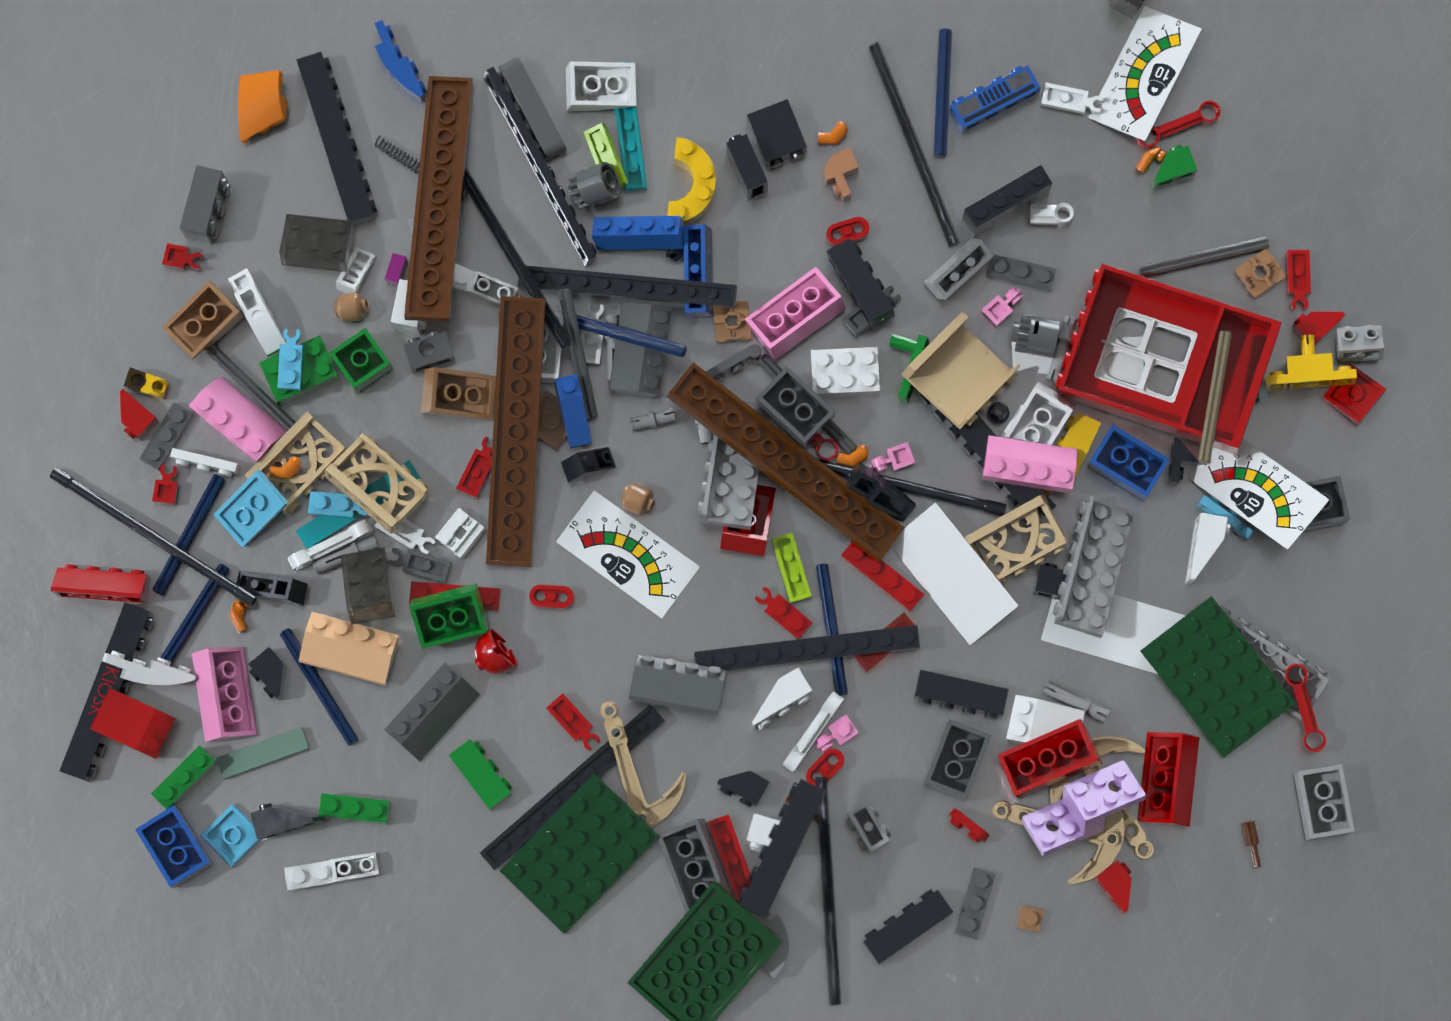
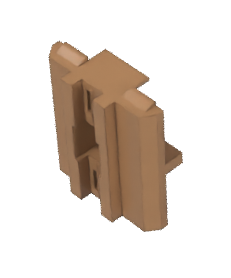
(1248, 269)
(742, 329)

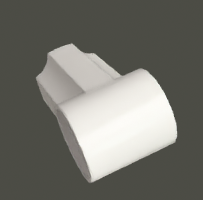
(1047, 214)

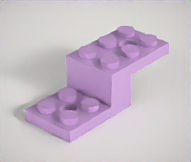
(1083, 808)

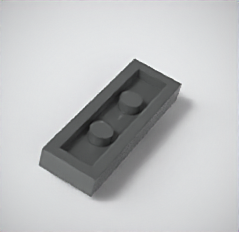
(1021, 272)
(166, 436)
(975, 903)

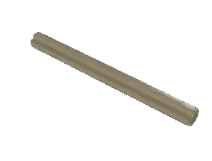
(1214, 397)

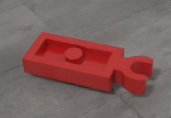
(1298, 276)
(476, 471)
(785, 614)
(572, 720)

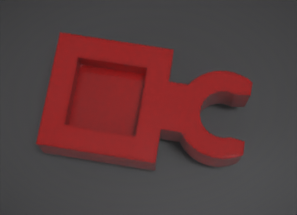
(179, 257)
(166, 490)

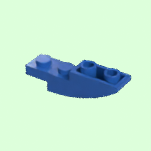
(400, 69)

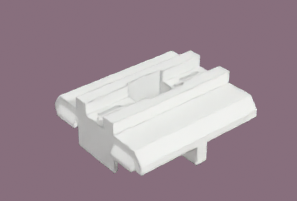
(472, 535)

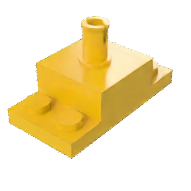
(1310, 370)

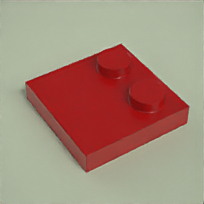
(1355, 399)

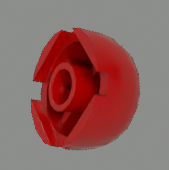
(493, 654)

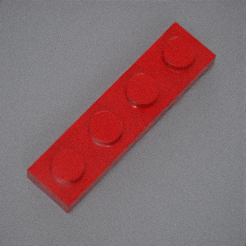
(884, 577)
(489, 596)
(730, 854)

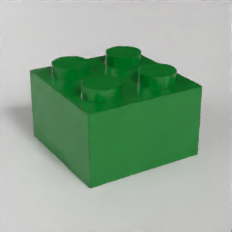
(360, 360)

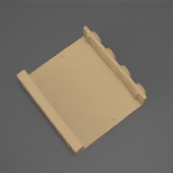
(959, 373)

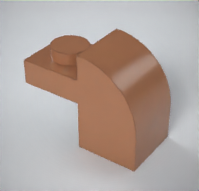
(837, 169)

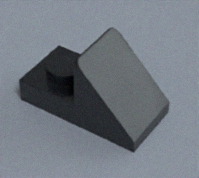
(1178, 456)

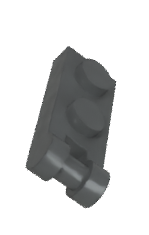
(735, 362)

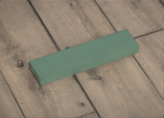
(262, 753)

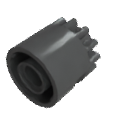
(594, 185)
(1035, 335)

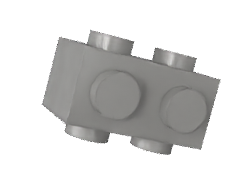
(1359, 343)
(866, 824)

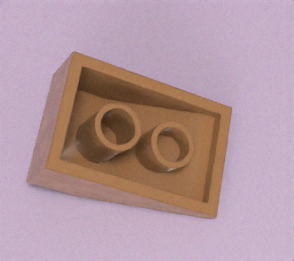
(203, 320)
(458, 394)

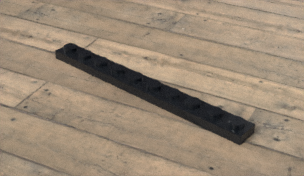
(537, 162)
(634, 286)
(811, 649)
(599, 762)

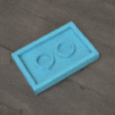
(251, 508)

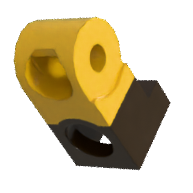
(145, 383)

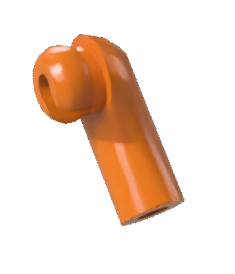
(835, 135)
(1149, 156)
(852, 459)
(287, 470)
(236, 615)

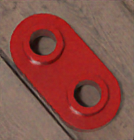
(846, 229)
(552, 596)
(824, 767)
(959, 820)

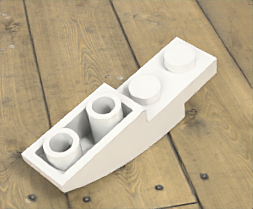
(481, 285)
(257, 312)
(156, 673)
(331, 871)

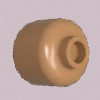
(351, 307)
(637, 498)

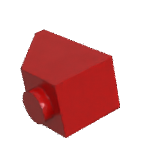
(1317, 324)
(135, 417)
(1116, 884)

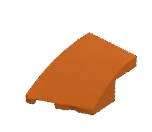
(260, 103)

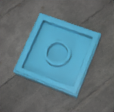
(231, 835)

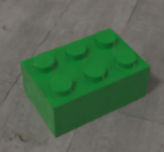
(317, 372)
(449, 615)

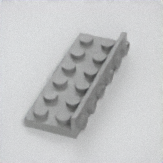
(729, 485)
(1092, 568)
(1278, 659)

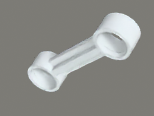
(354, 533)
(813, 731)

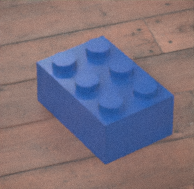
(1128, 462)
(173, 846)

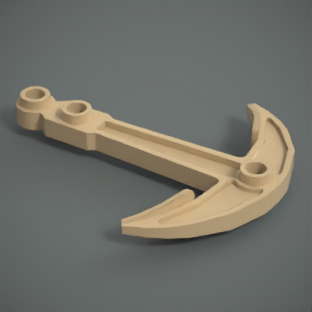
(1116, 745)
(635, 798)
(1106, 850)

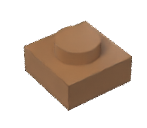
(1030, 919)

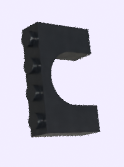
(1027, 188)

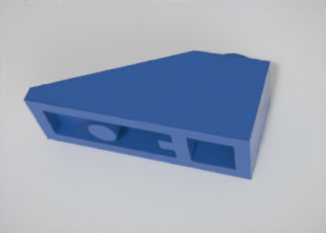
(573, 411)

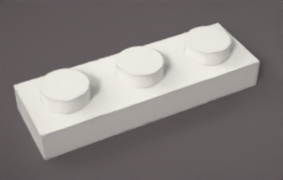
(204, 462)

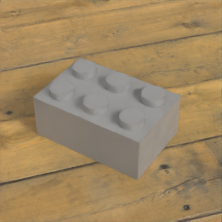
(1324, 802)

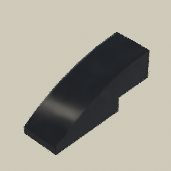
(880, 492)

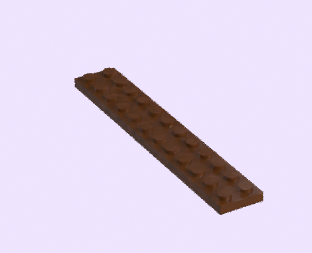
(438, 199)
(515, 431)
(784, 461)

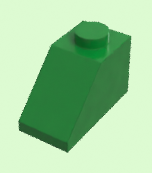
(1176, 166)

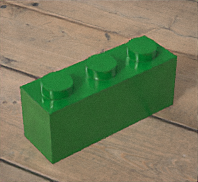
(481, 774)
(184, 778)
(355, 809)

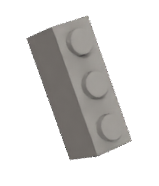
(958, 268)

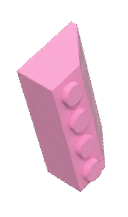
(795, 313)
(237, 418)
(1029, 464)
(224, 693)

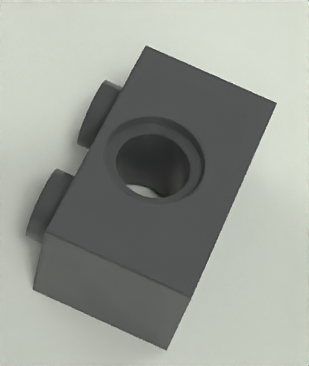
(441, 355)

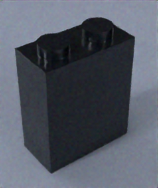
(777, 134)
(746, 166)

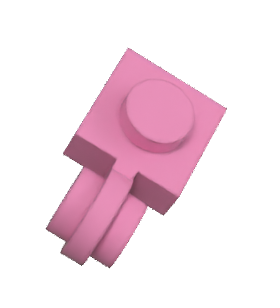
(998, 309)
(898, 456)
(841, 731)

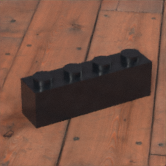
(860, 283)
(961, 693)
(907, 927)

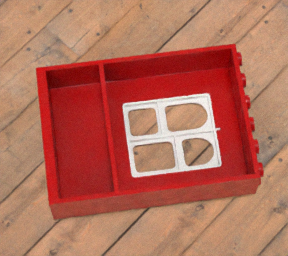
(1128, 295)

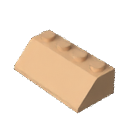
(348, 648)

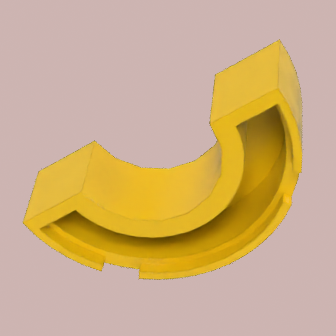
(703, 190)

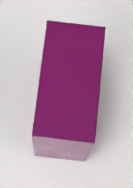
(396, 269)

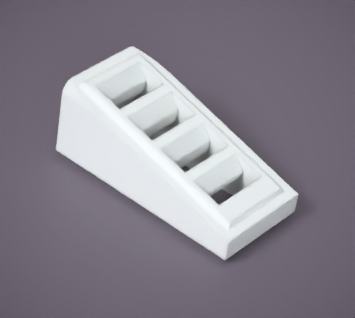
(353, 284)

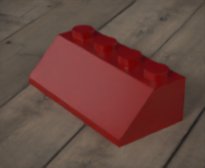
(101, 585)
(1049, 759)
(1168, 778)

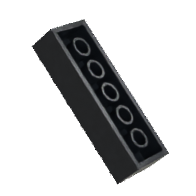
(782, 848)

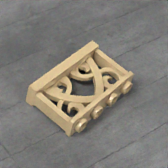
(299, 432)
(383, 512)
(1030, 513)

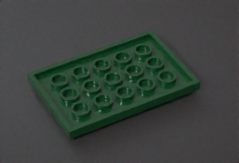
(1217, 676)
(579, 853)
(705, 958)

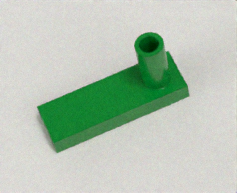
(914, 347)

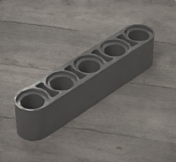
(532, 108)

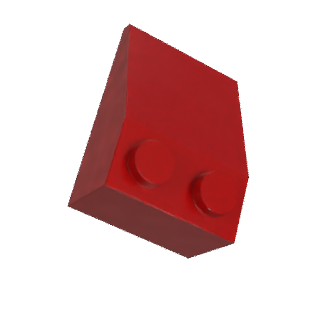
(755, 539)
(132, 723)

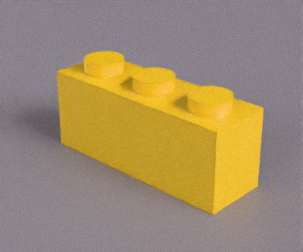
(1079, 436)

